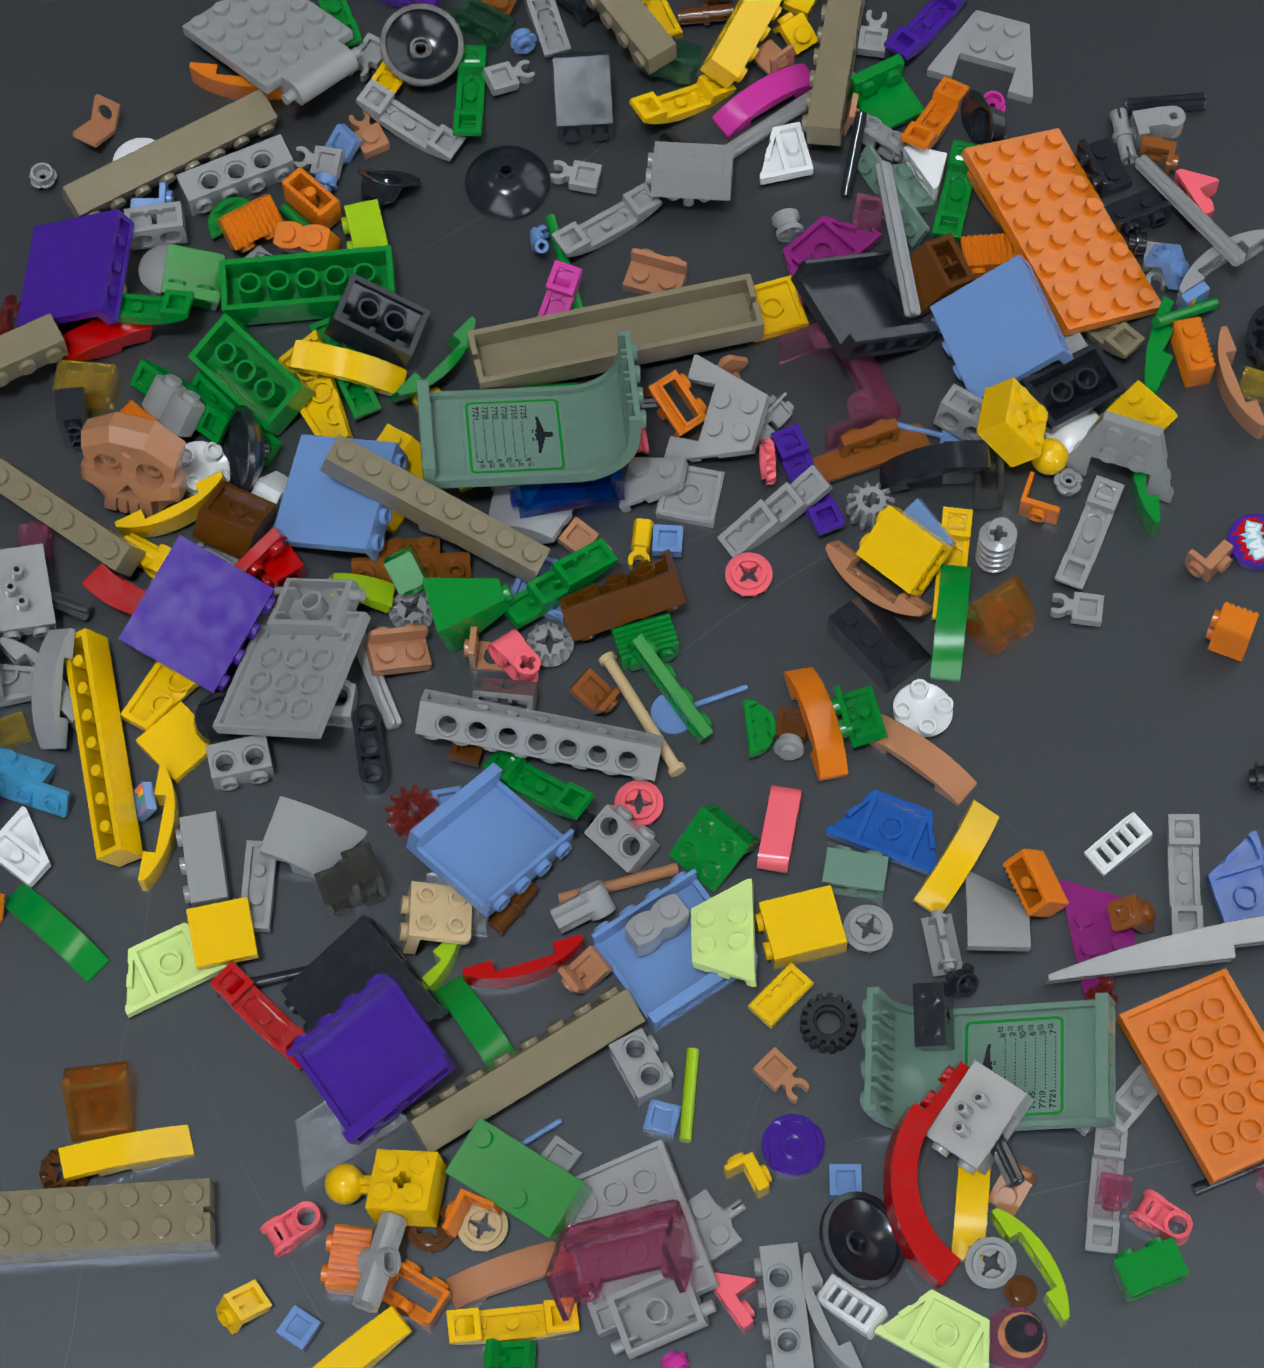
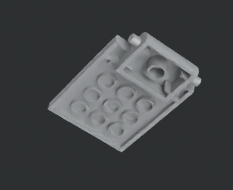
(277, 44)
(296, 661)
(646, 1306)

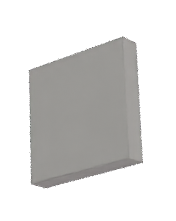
(697, 501)

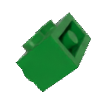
(1148, 1268)

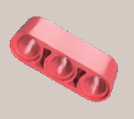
(779, 829)

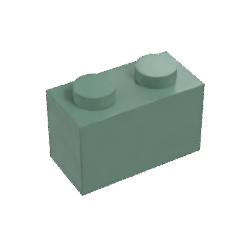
(855, 872)

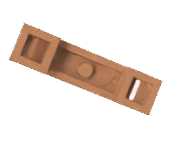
(1245, 413)
(845, 562)
(926, 760)
(500, 1274)

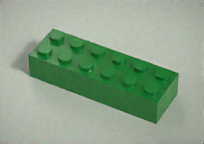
(298, 283)

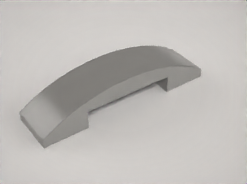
(407, 124)
(609, 224)
(1249, 242)
(1090, 532)
(25, 656)
(47, 687)
(1183, 872)
(1133, 1099)
(1103, 1225)
(842, 1355)

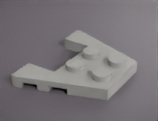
(991, 43)
(732, 418)
(1126, 444)

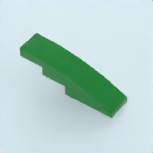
(1156, 360)
(358, 398)
(564, 578)

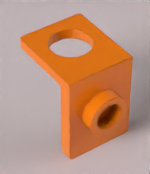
(1037, 510)
(459, 1208)

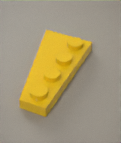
(325, 409)
(156, 696)

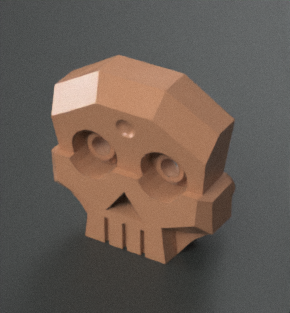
(133, 462)

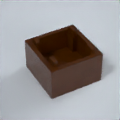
(233, 519)

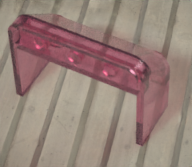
(873, 396)
(616, 1249)

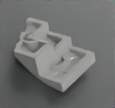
(539, 528)
(308, 837)
(994, 917)

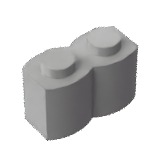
(173, 405)
(649, 928)

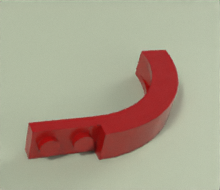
(126, 596)
(900, 1184)

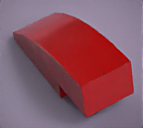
(100, 340)

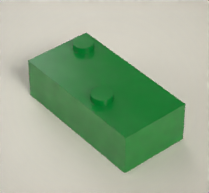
(251, 374)
(518, 1180)

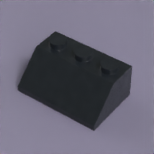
(377, 321)
(1074, 386)
(877, 642)

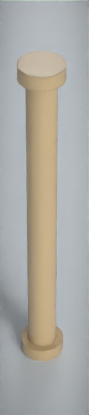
(609, 661)

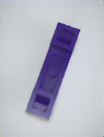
(923, 28)
(795, 460)

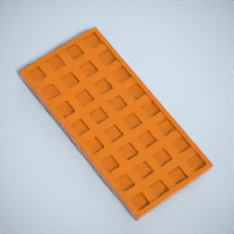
(1062, 230)

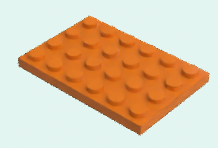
(1207, 1069)

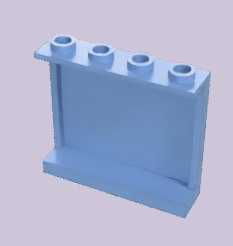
(1000, 327)
(327, 513)
(487, 842)
(664, 980)

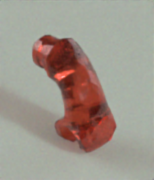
(7, 312)

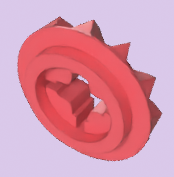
(767, 461)
(748, 562)
(649, 794)

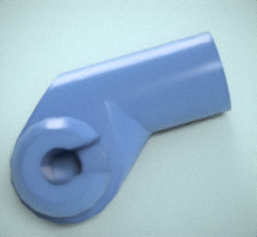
(538, 239)

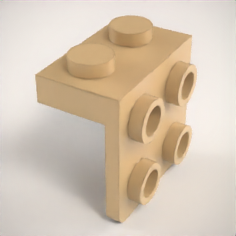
(433, 914)

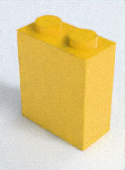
(903, 550)
(801, 927)

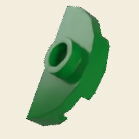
(221, 208)
(759, 727)

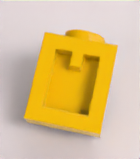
(242, 1306)

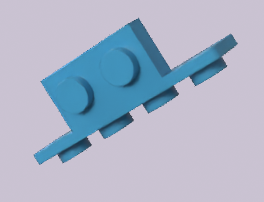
(27, 780)

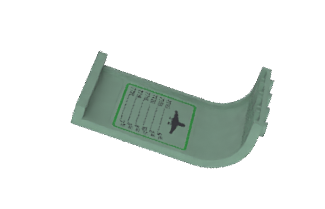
(533, 431)
(1049, 1050)

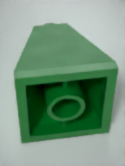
(465, 603)

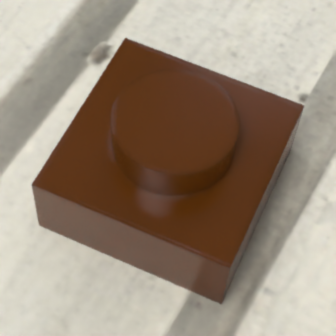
(790, 721)
(466, 755)

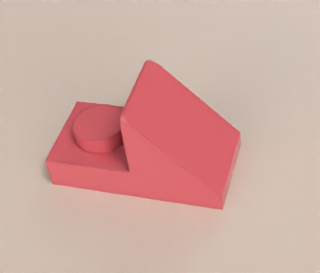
(1198, 188)
(729, 1293)

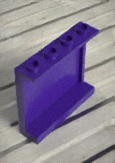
(77, 269)
(198, 615)
(372, 1057)

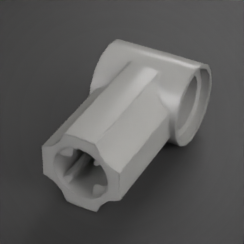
(590, 903)

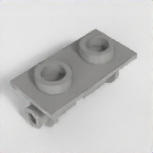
(877, 132)
(777, 414)
(941, 943)

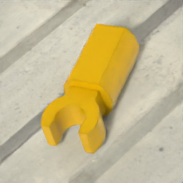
(640, 541)

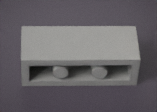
(202, 859)

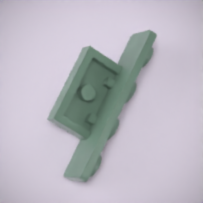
(911, 194)

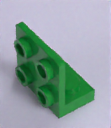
(886, 93)
(193, 271)
(713, 846)

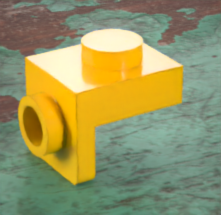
(796, 31)
(757, 1175)

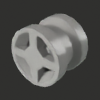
(787, 225)

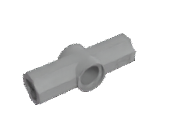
(379, 1262)

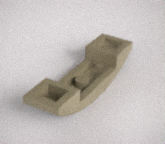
(1116, 339)

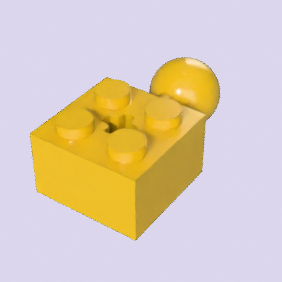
(1015, 428)
(400, 1183)

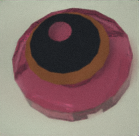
(1016, 1338)

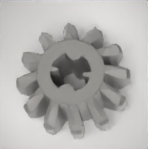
(862, 498)

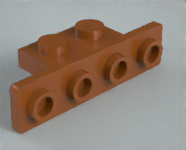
(868, 449)
(429, 553)

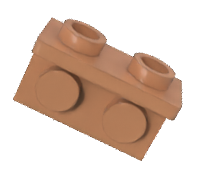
(653, 272)
(398, 650)

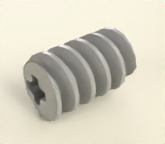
(996, 545)

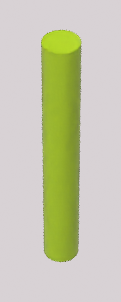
(689, 1093)

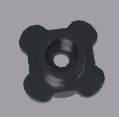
(969, 983)

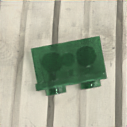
(483, 22)
(684, 67)

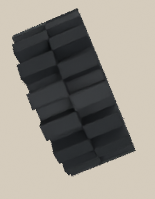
(828, 1005)

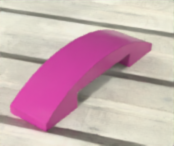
(760, 97)
(561, 288)

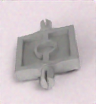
(716, 1224)

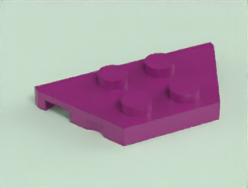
(825, 239)
(1091, 926)

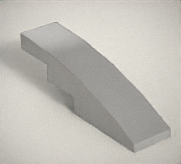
(775, 513)

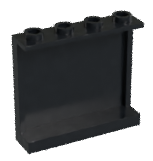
(859, 306)
(345, 969)

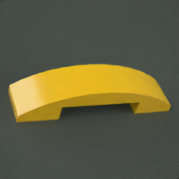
(681, 102)
(347, 366)
(172, 517)
(958, 524)
(957, 858)
(155, 863)
(970, 1210)
(509, 1324)

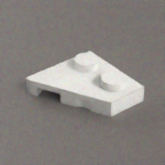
(786, 155)
(22, 850)

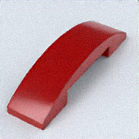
(485, 976)
(257, 1010)

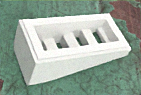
(1137, 826)
(876, 1318)

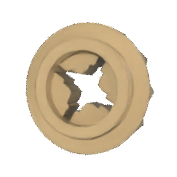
(489, 1240)

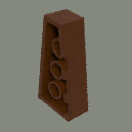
(624, 598)

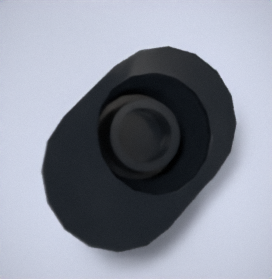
(982, 121)
(384, 185)

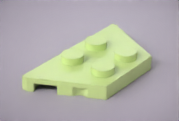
(726, 934)
(163, 969)
(940, 1333)

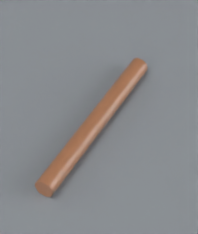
(630, 880)

